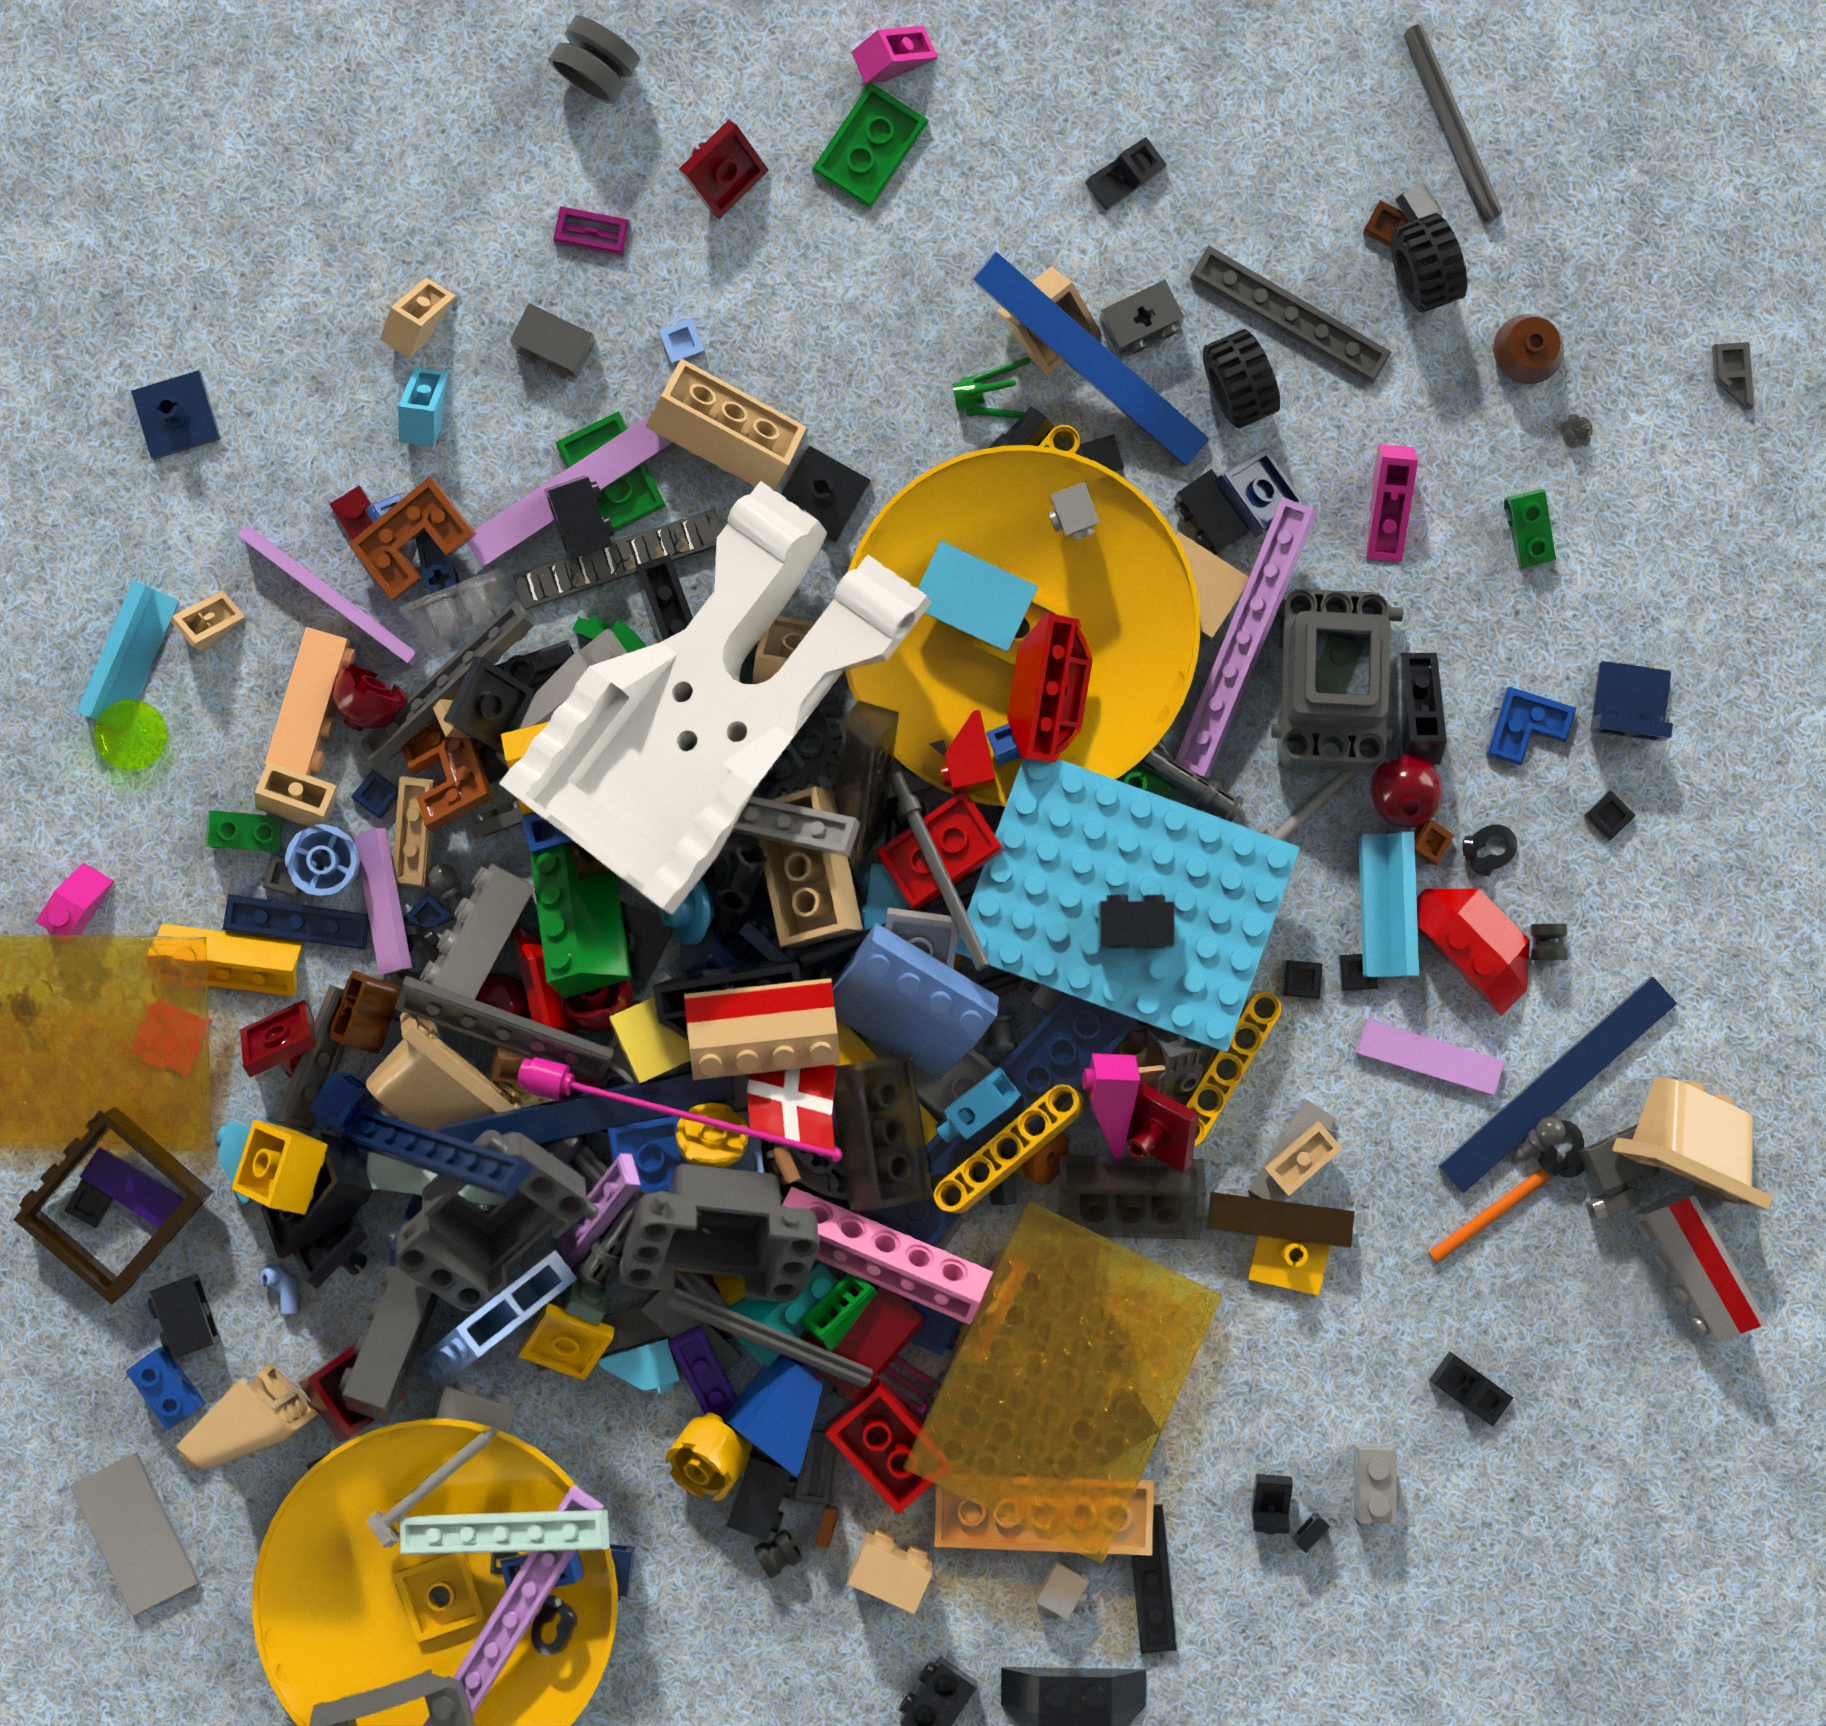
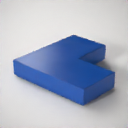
(1520, 716)

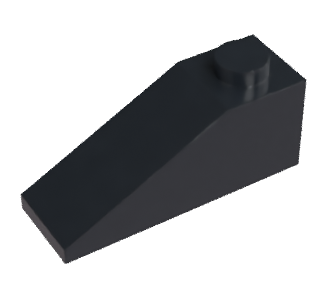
(1422, 707)

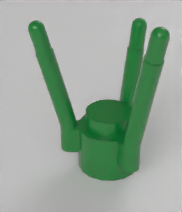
(970, 391)

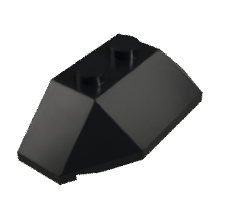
(670, 993)
(1073, 1695)

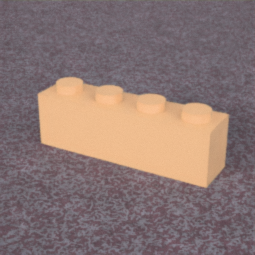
(309, 702)

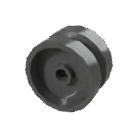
(594, 59)

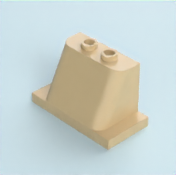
(432, 1083)
(1697, 1139)

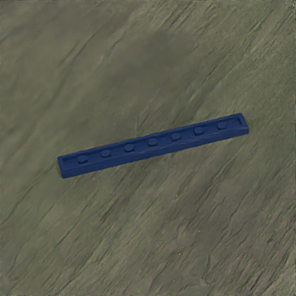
(1557, 1084)
(593, 1113)
(437, 1153)

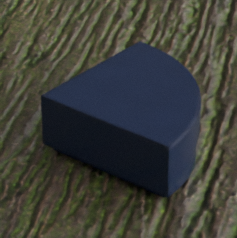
(428, 913)

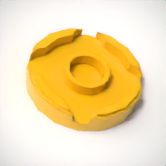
(708, 1144)

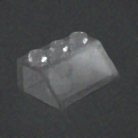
(457, 612)

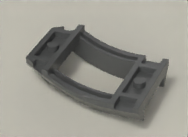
(443, 1697)

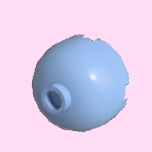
(322, 860)

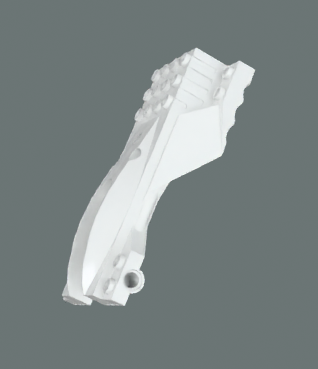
(618, 751)

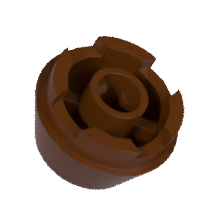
(1528, 348)

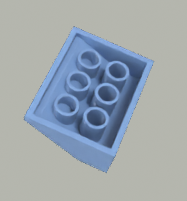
(912, 1002)

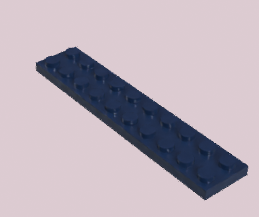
(1046, 1058)

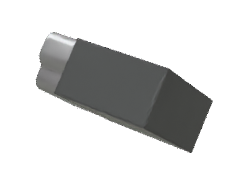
(1609, 1205)

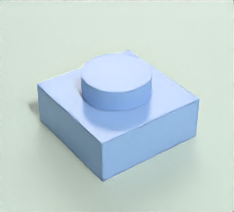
(682, 341)

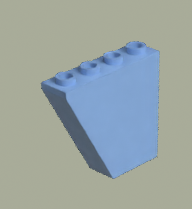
(496, 1319)

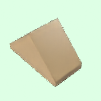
(208, 620)

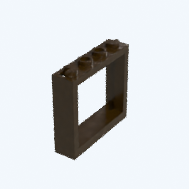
(68, 1249)

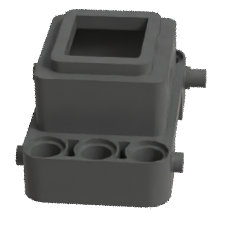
(1329, 717)
(723, 1227)
(466, 1251)

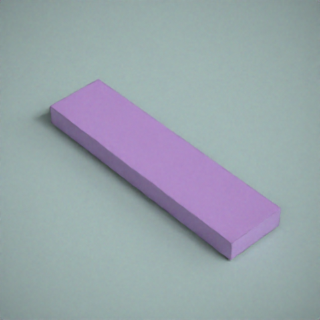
(382, 902)
(1430, 1057)
(610, 1197)

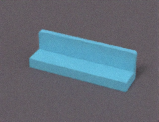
(129, 649)
(1388, 905)

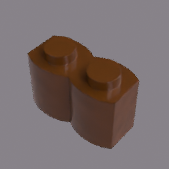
(365, 1012)

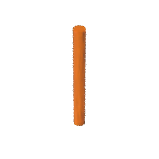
(1489, 1215)

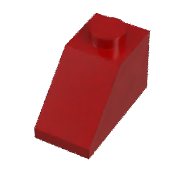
(969, 759)

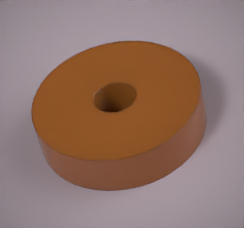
(1044, 1164)

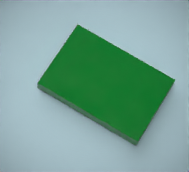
(870, 145)
(630, 496)

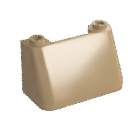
(247, 1420)

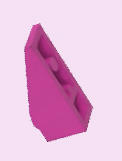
(1391, 501)
(1112, 1094)

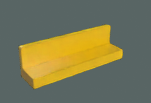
(246, 960)

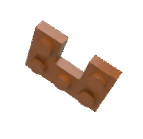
(420, 510)
(465, 775)

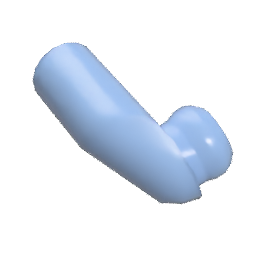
(285, 1285)

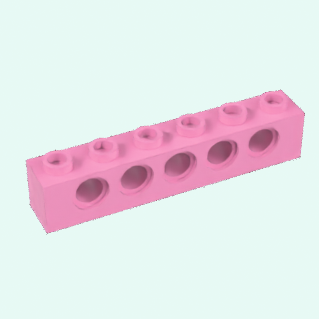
(894, 1259)

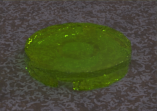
(131, 734)

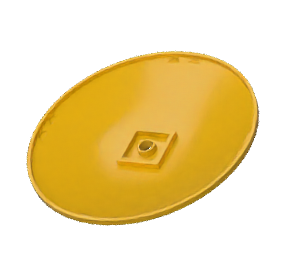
(1121, 583)
(355, 1616)

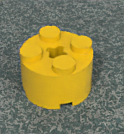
(708, 1457)

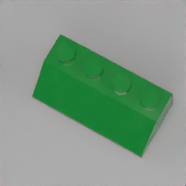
(578, 925)

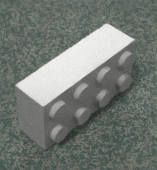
(480, 931)

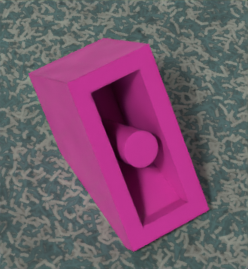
(893, 52)
(75, 901)

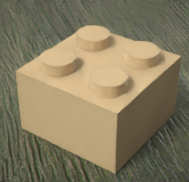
(891, 1571)

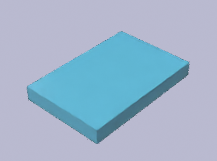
(975, 596)

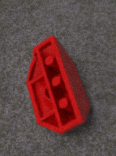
(1049, 688)
(1476, 942)
(541, 997)

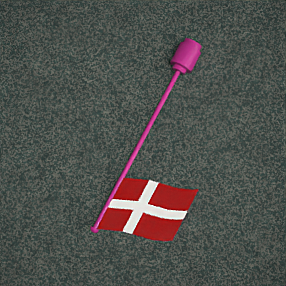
(783, 1105)

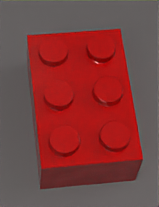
(877, 1441)

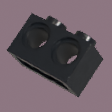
(944, 1704)

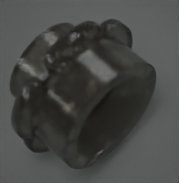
(1580, 428)

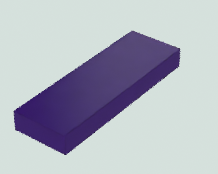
(131, 1187)
(703, 1371)

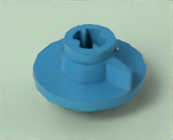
(692, 916)

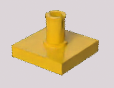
(1289, 1264)
(565, 1342)

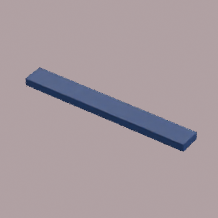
(1090, 358)

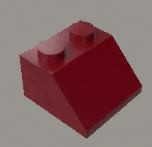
(324, 1393)

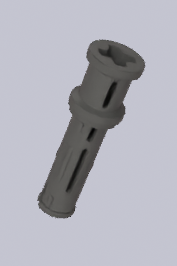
(1205, 793)
(607, 1250)

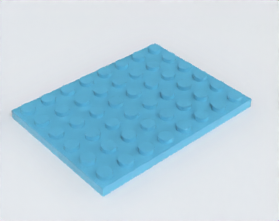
(1091, 836)

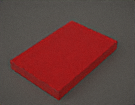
(962, 842)

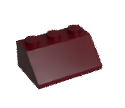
(875, 1336)

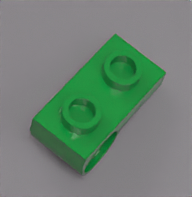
(1531, 527)
(243, 831)

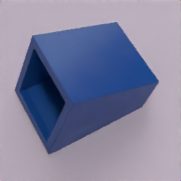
(779, 1411)

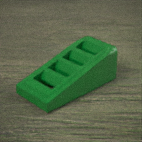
(838, 1327)

